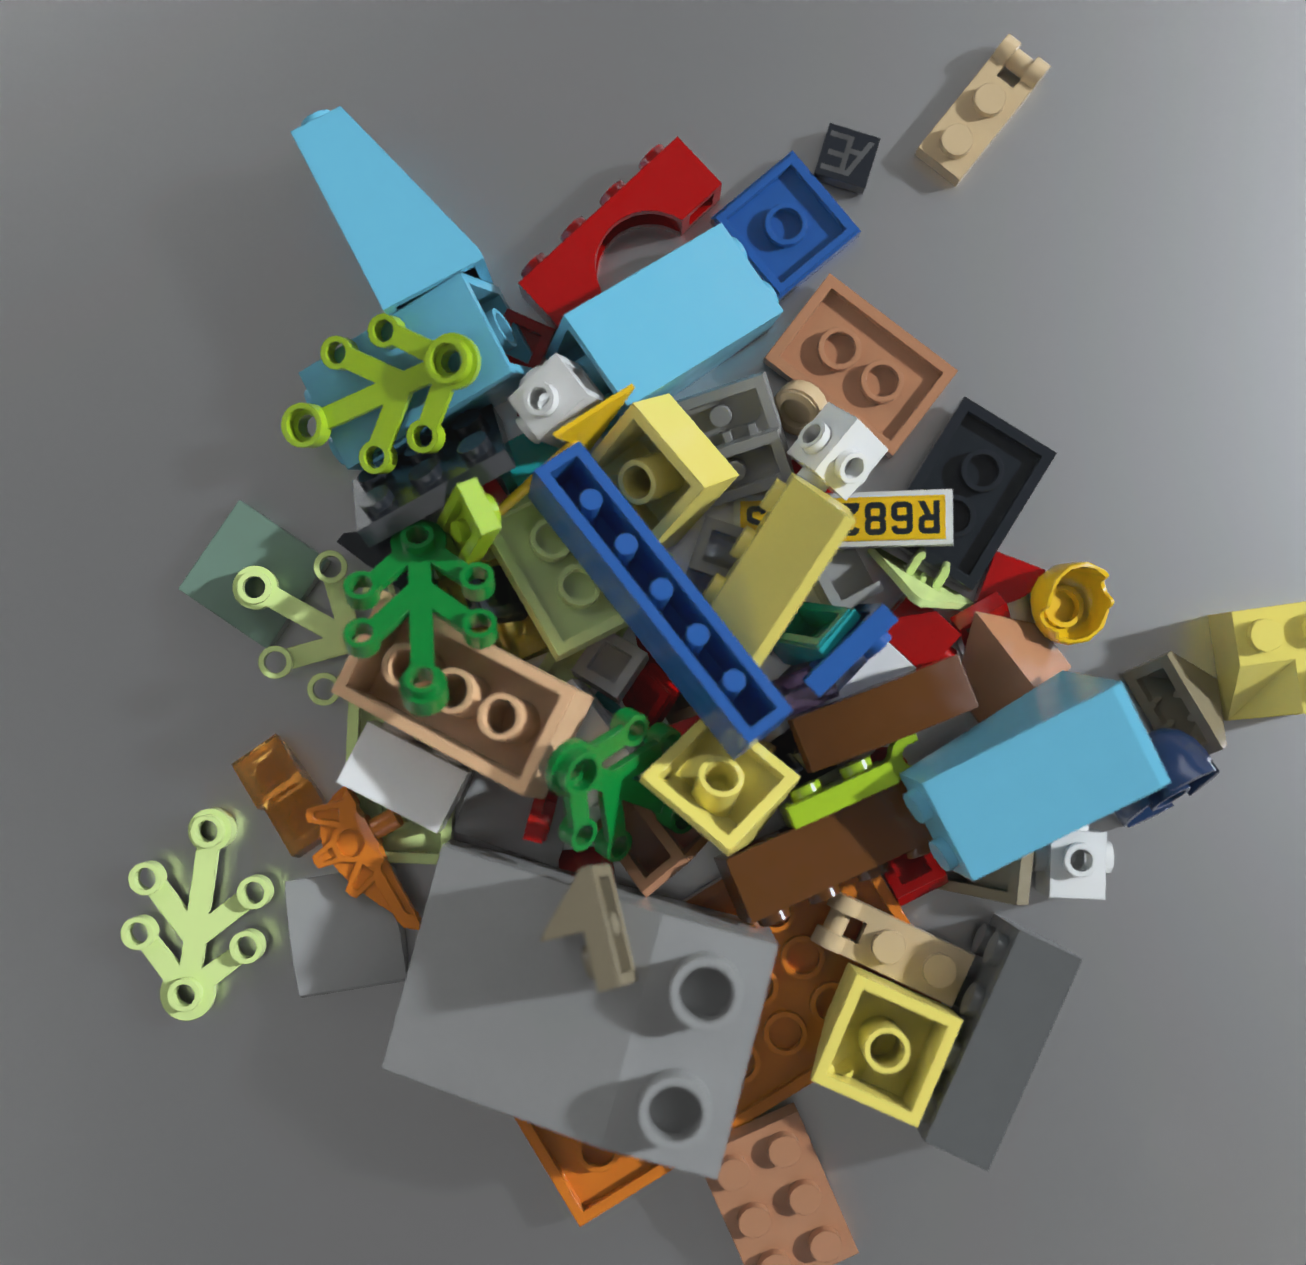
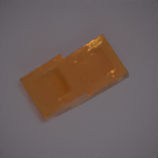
(282, 790)

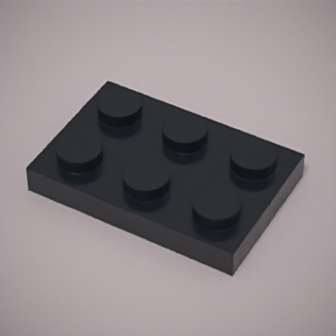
(991, 478)
(423, 482)

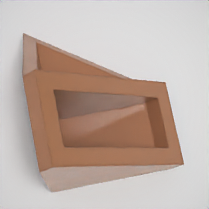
(1006, 661)
(655, 850)

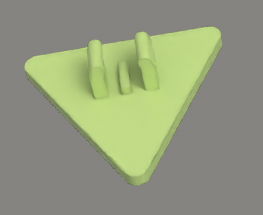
(917, 585)

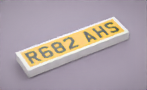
(881, 518)

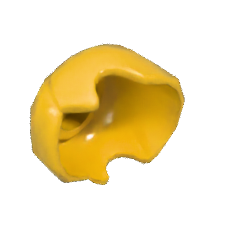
(1071, 602)

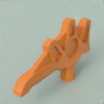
(356, 850)

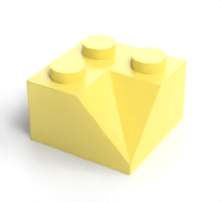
(664, 466)
(1260, 661)
(884, 1044)

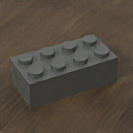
(1006, 1017)

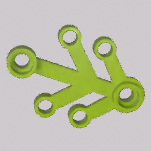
(391, 391)

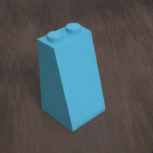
(386, 218)
(455, 306)
(669, 320)
(1033, 773)

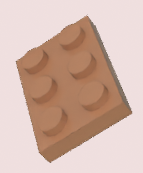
(861, 362)
(779, 1195)

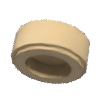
(798, 405)

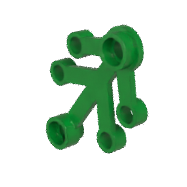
(419, 603)
(577, 769)

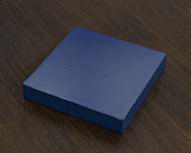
(787, 225)

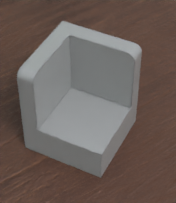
(846, 581)

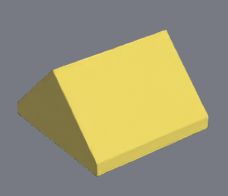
(720, 795)

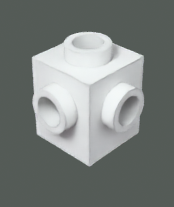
(552, 398)
(836, 451)
(1075, 865)

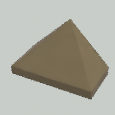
(1179, 698)

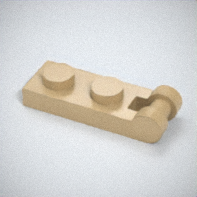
(981, 111)
(895, 948)

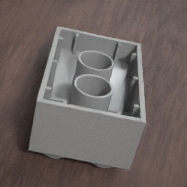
(529, 1035)

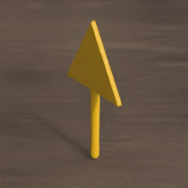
(585, 428)

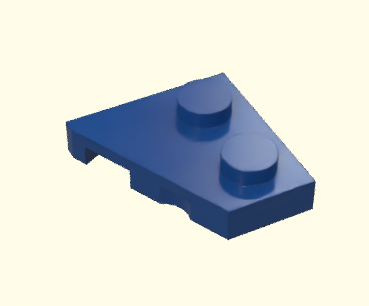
(864, 639)

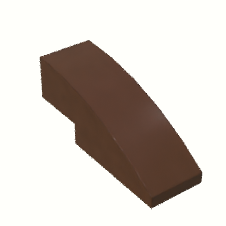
(883, 713)

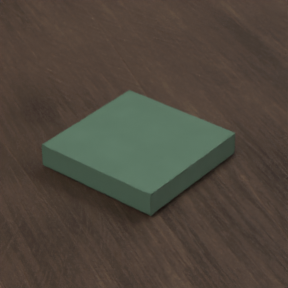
(246, 541)

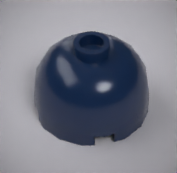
(1187, 768)

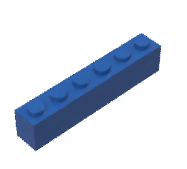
(657, 600)

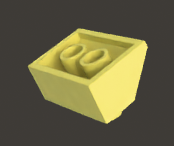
(778, 563)

